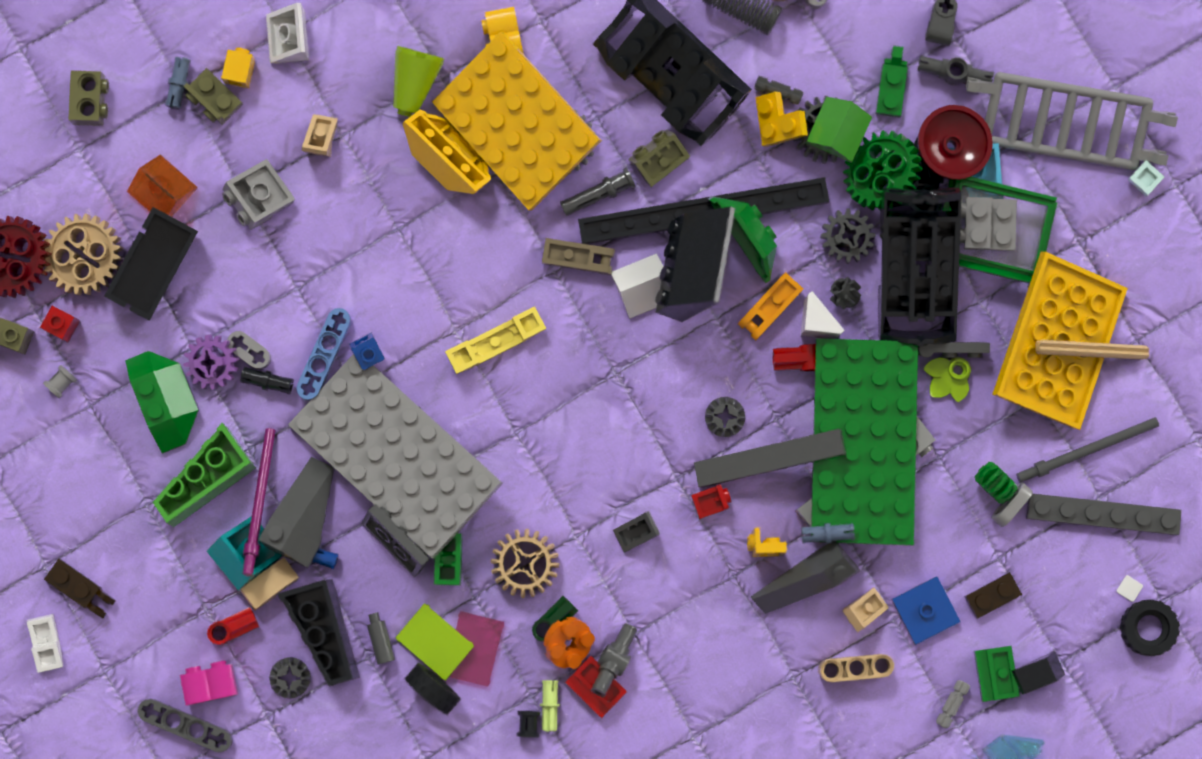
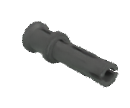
(608, 187)

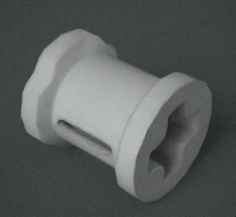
(60, 381)

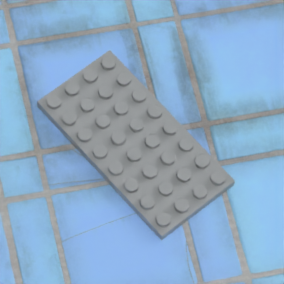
(395, 455)

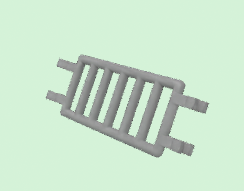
(1138, 152)

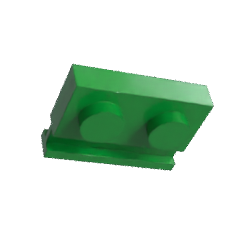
(995, 673)

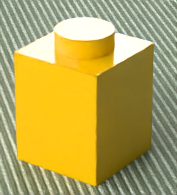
(238, 68)

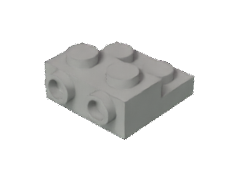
(257, 194)
(989, 224)

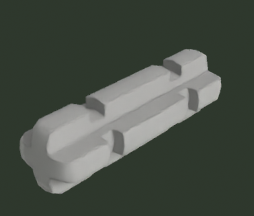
(953, 704)

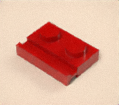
(582, 682)

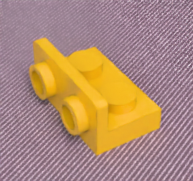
(769, 548)

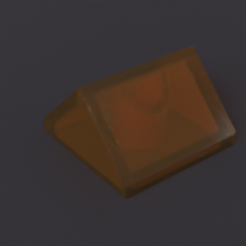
(161, 186)

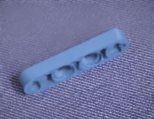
(320, 353)

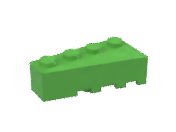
(209, 473)

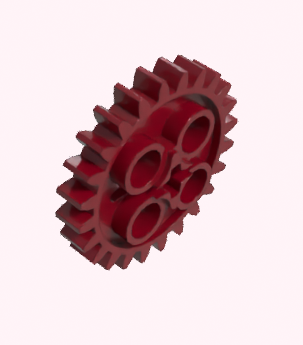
(16, 234)

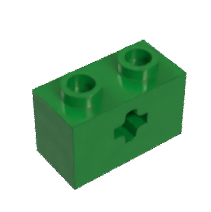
(449, 563)

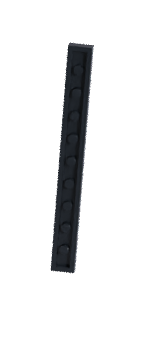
(659, 217)

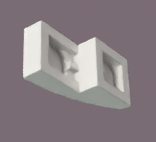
(45, 643)

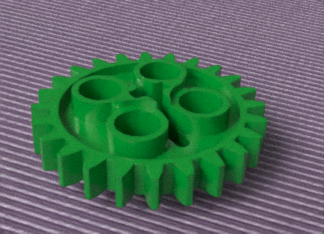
(882, 169)

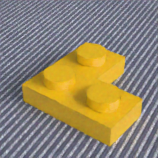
(774, 124)

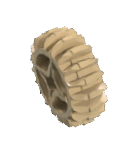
(513, 544)

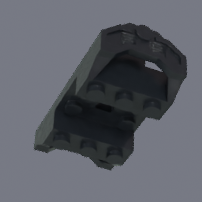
(672, 67)
(913, 238)

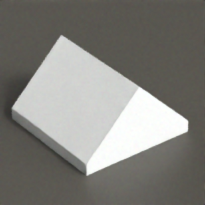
(287, 34)
(639, 285)
(818, 320)

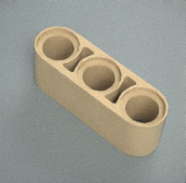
(868, 667)

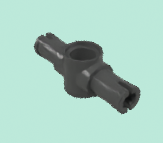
(942, 69)
(614, 660)

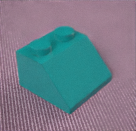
(228, 554)

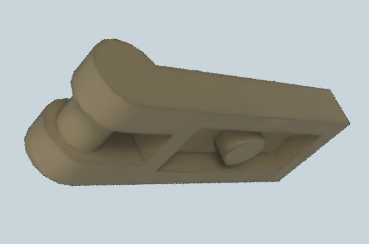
(577, 256)

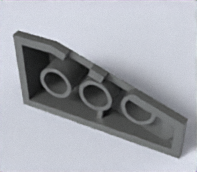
(299, 518)

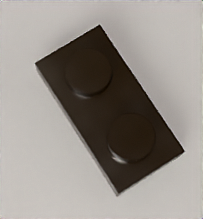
(993, 595)

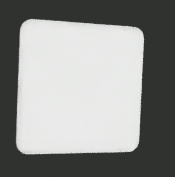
(1129, 588)

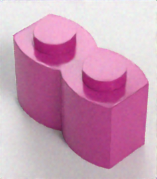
(208, 684)

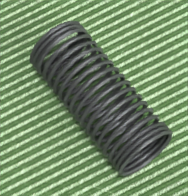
(764, 27)

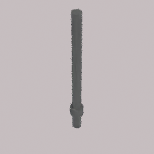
(1042, 468)

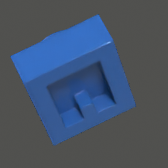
(367, 351)

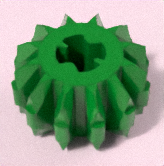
(996, 482)

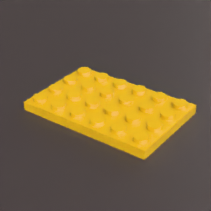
(516, 121)
(1060, 306)

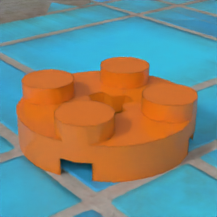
(579, 648)

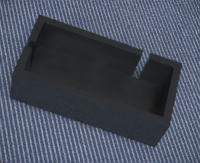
(151, 263)

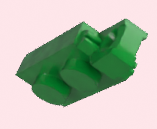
(892, 84)

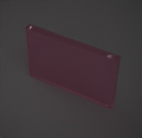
(485, 636)

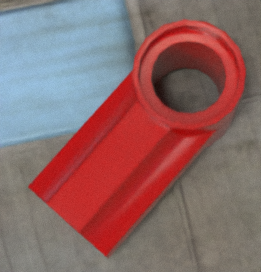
(795, 358)
(235, 626)

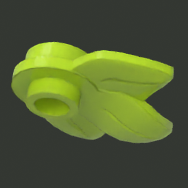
(945, 380)

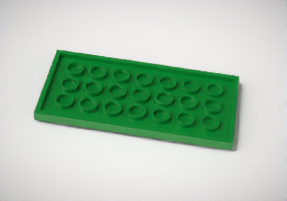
(872, 398)

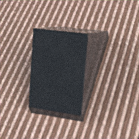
(1039, 673)

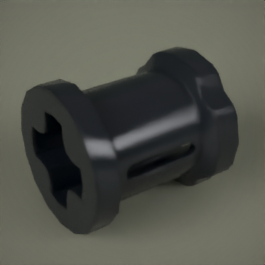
(528, 723)

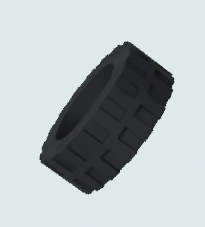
(1169, 623)
(432, 688)

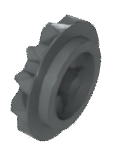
(733, 425)
(298, 669)

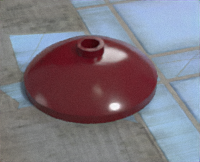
(965, 131)

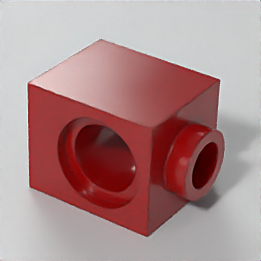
(60, 323)

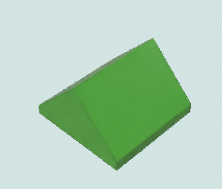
(839, 128)

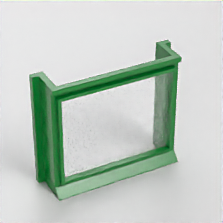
(1033, 230)

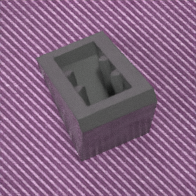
(636, 531)

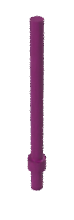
(251, 548)

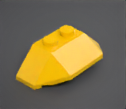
(445, 153)

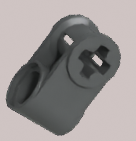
(941, 24)

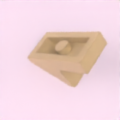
(320, 135)
(865, 609)

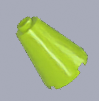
(413, 78)

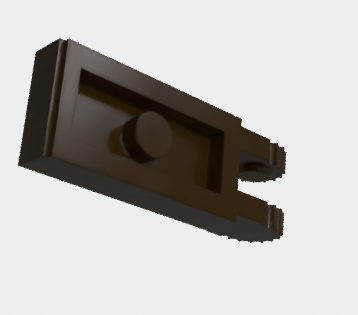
(77, 586)

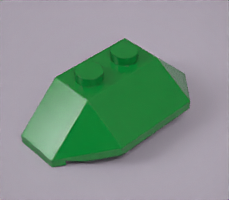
(751, 235)
(163, 398)

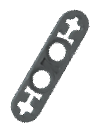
(186, 722)

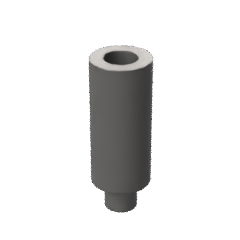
(380, 639)

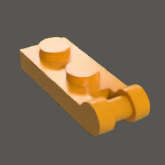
(771, 305)

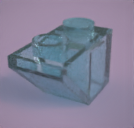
(1013, 747)

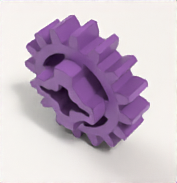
(211, 351)

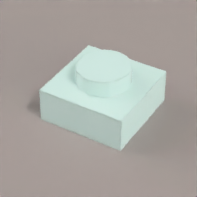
(1146, 178)

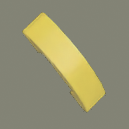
(495, 341)

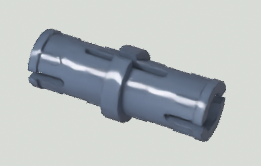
(177, 82)
(827, 533)

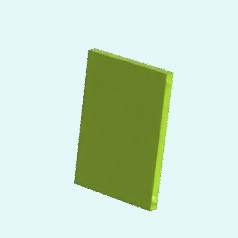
(435, 642)

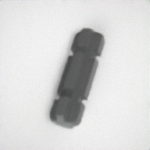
(763, 84)

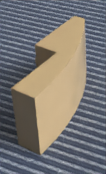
(269, 584)

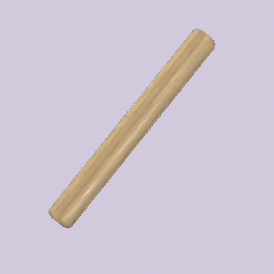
(1089, 349)

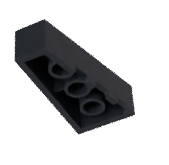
(323, 629)

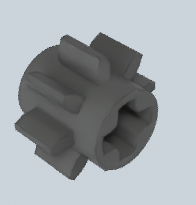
(845, 293)

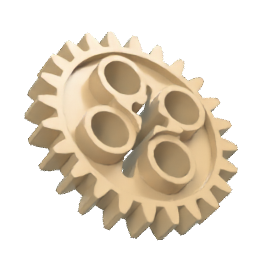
(95, 235)

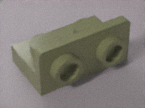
(213, 96)
(659, 156)

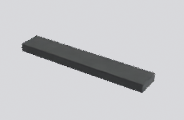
(770, 458)

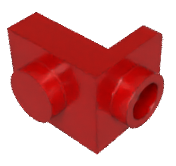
(711, 501)

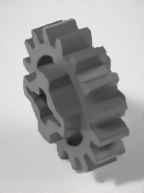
(857, 231)

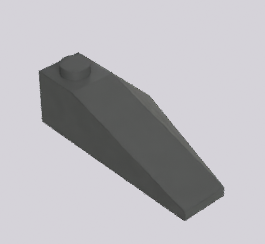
(816, 573)

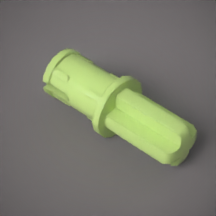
(549, 705)

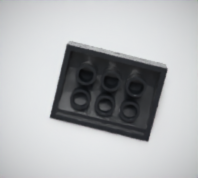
(694, 263)

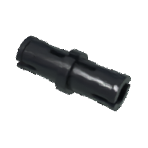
(266, 380)

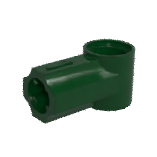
(558, 611)

